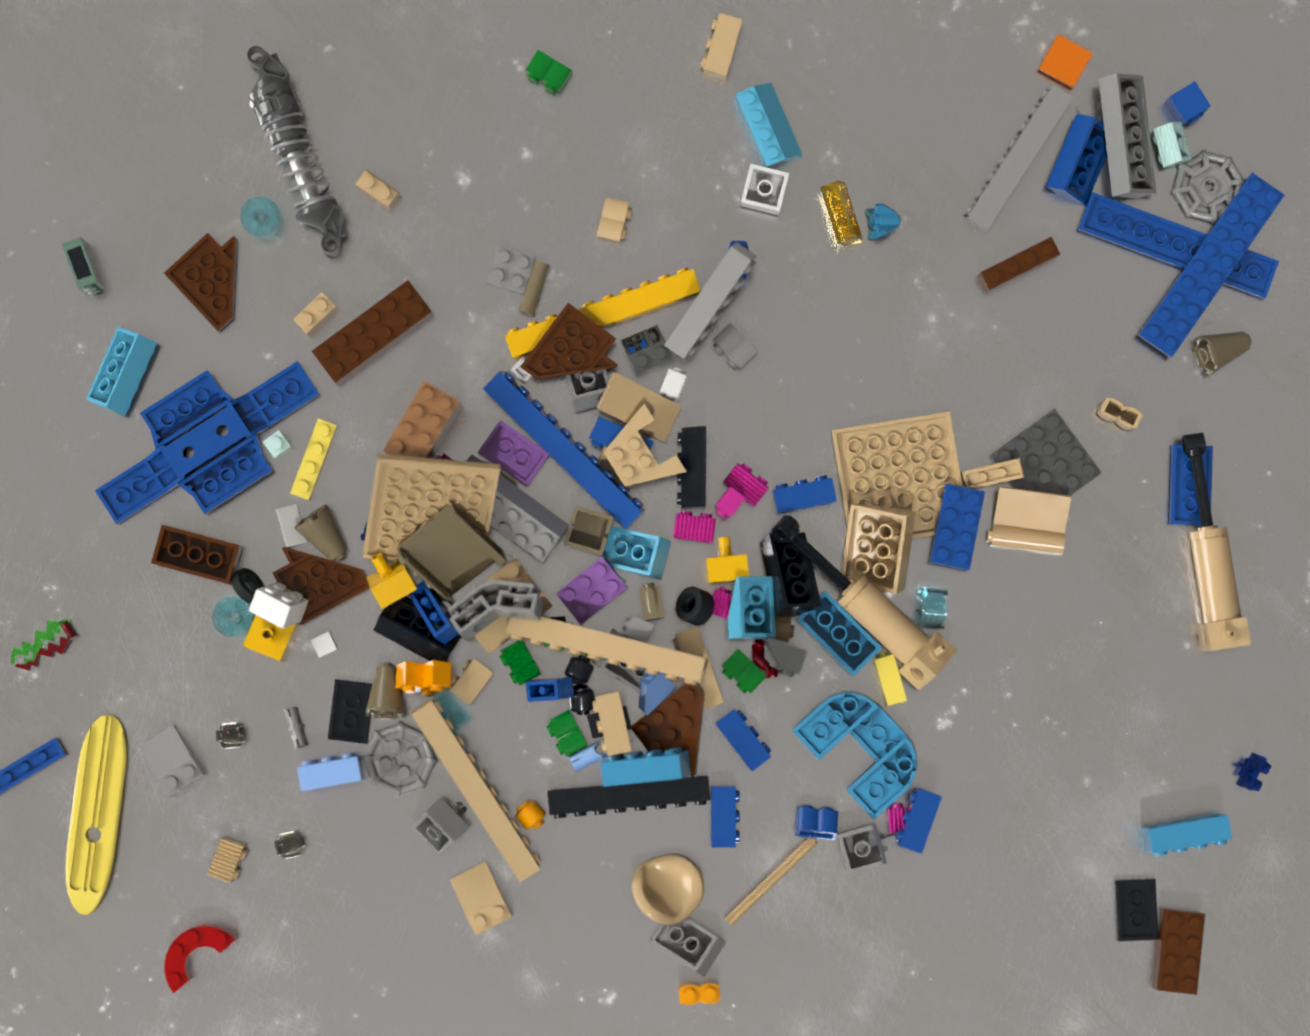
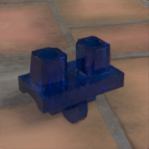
(1250, 770)

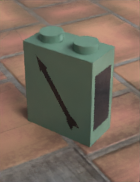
(83, 266)

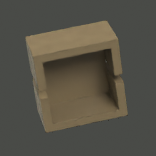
(588, 531)

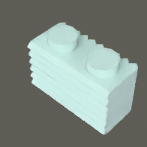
(1171, 144)

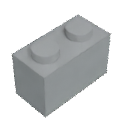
(638, 629)

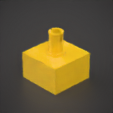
(726, 566)
(390, 581)
(269, 638)

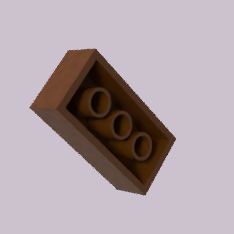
(196, 554)
(1178, 951)

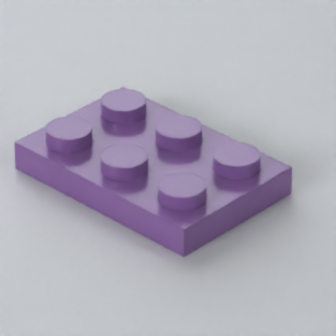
(514, 453)
(591, 590)

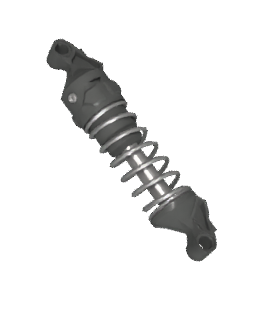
(280, 116)

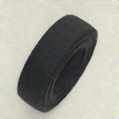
(241, 588)

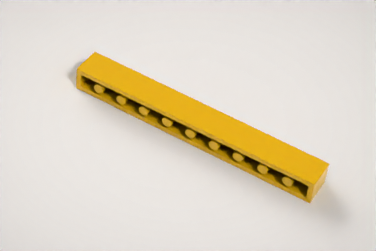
(613, 308)

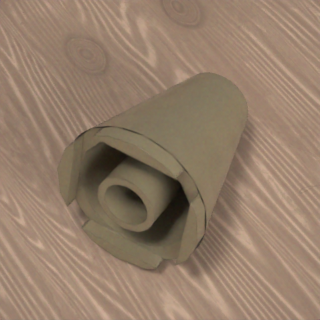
(1218, 350)
(323, 533)
(384, 698)

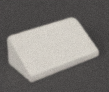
(288, 518)

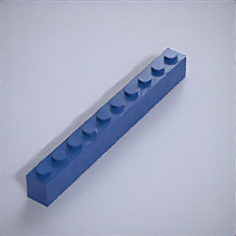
(564, 449)

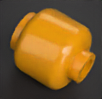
(530, 814)

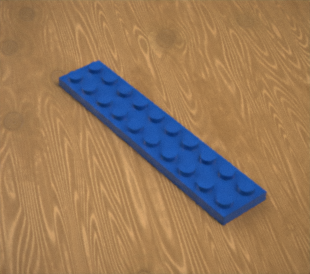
(1168, 241)
(1211, 265)

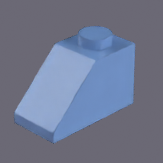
(653, 691)

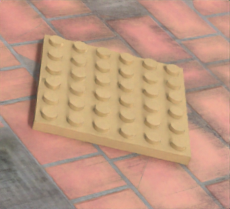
(899, 466)
(415, 489)

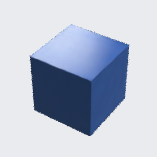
(1188, 104)

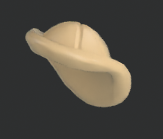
(668, 888)

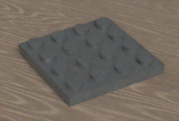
(1050, 457)

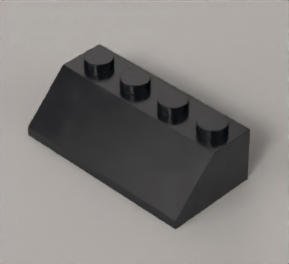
(694, 461)
(792, 575)
(406, 627)

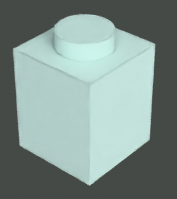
(277, 444)

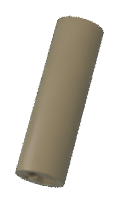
(534, 288)

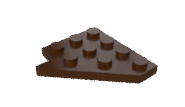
(208, 279)
(570, 347)
(320, 581)
(675, 724)

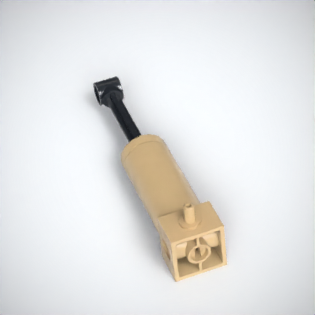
(1213, 565)
(919, 653)

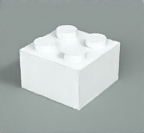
(764, 189)
(279, 605)

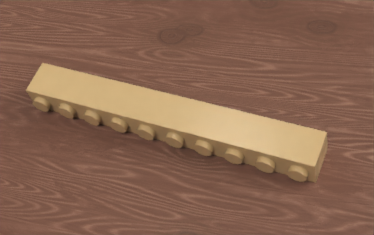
(611, 647)
(475, 790)

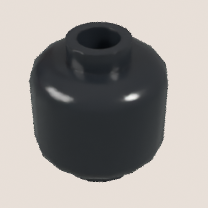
(579, 670)
(582, 700)

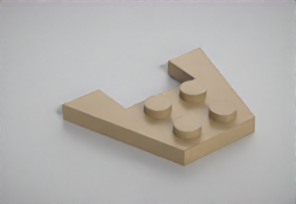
(633, 458)

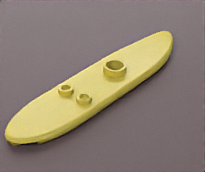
(96, 805)

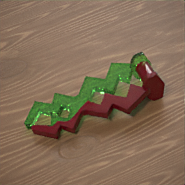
(36, 647)

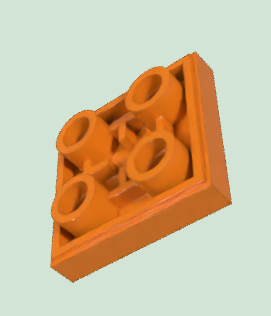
(1065, 61)

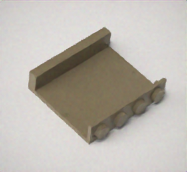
(448, 552)

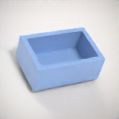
(330, 772)

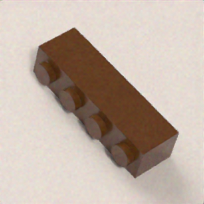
(1019, 264)

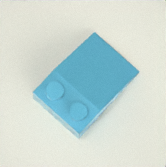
(636, 552)
(752, 609)

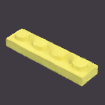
(313, 459)

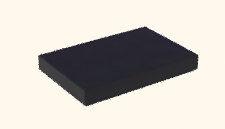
(348, 712)
(1136, 909)

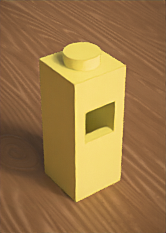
(889, 679)

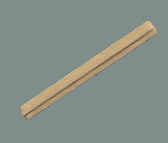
(770, 880)

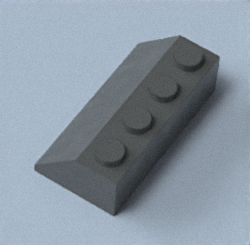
(786, 657)

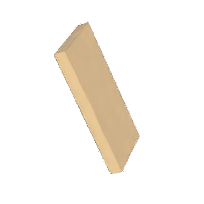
(625, 397)

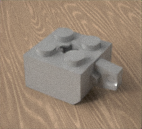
(869, 837)

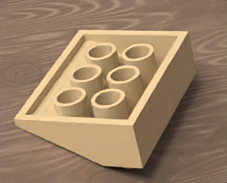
(878, 546)
(495, 633)

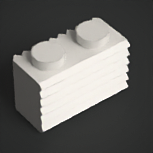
(673, 384)

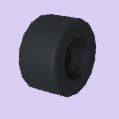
(695, 605)

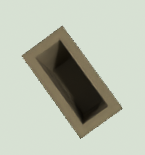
(651, 602)

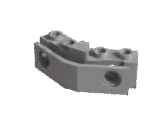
(475, 612)

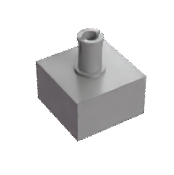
(441, 825)

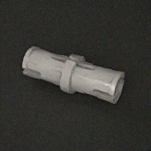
(295, 727)

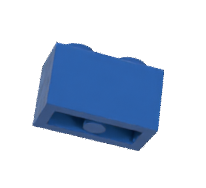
(549, 689)

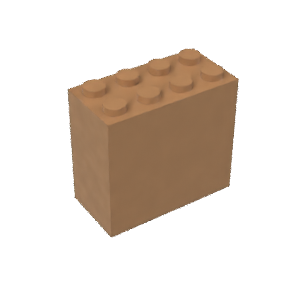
(424, 423)

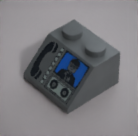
(647, 350)

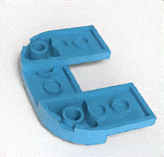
(878, 735)

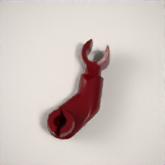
(759, 659)

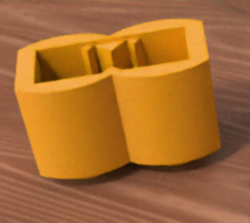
(692, 993)

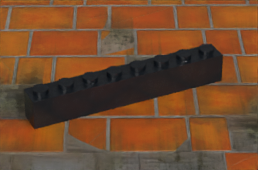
(628, 796)

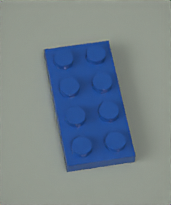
(1182, 488)
(957, 527)

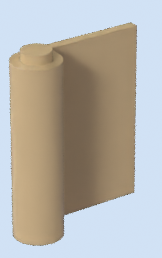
(1030, 520)

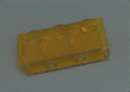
(841, 212)

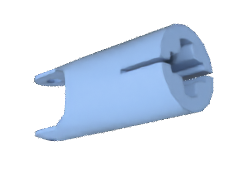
(586, 756)

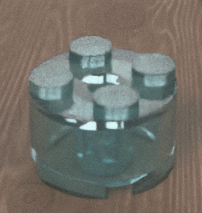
(251, 213)
(932, 608)
(223, 612)

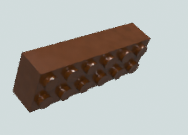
(372, 332)

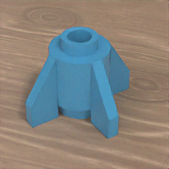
(882, 220)

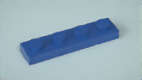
(30, 764)

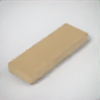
(993, 474)

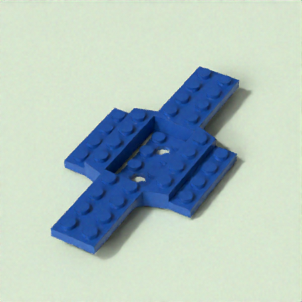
(191, 420)

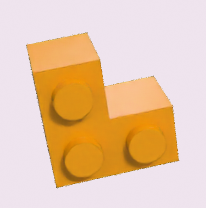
(423, 678)

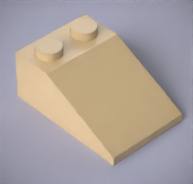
(481, 898)

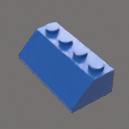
(1080, 160)

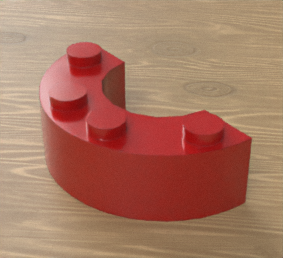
(179, 952)

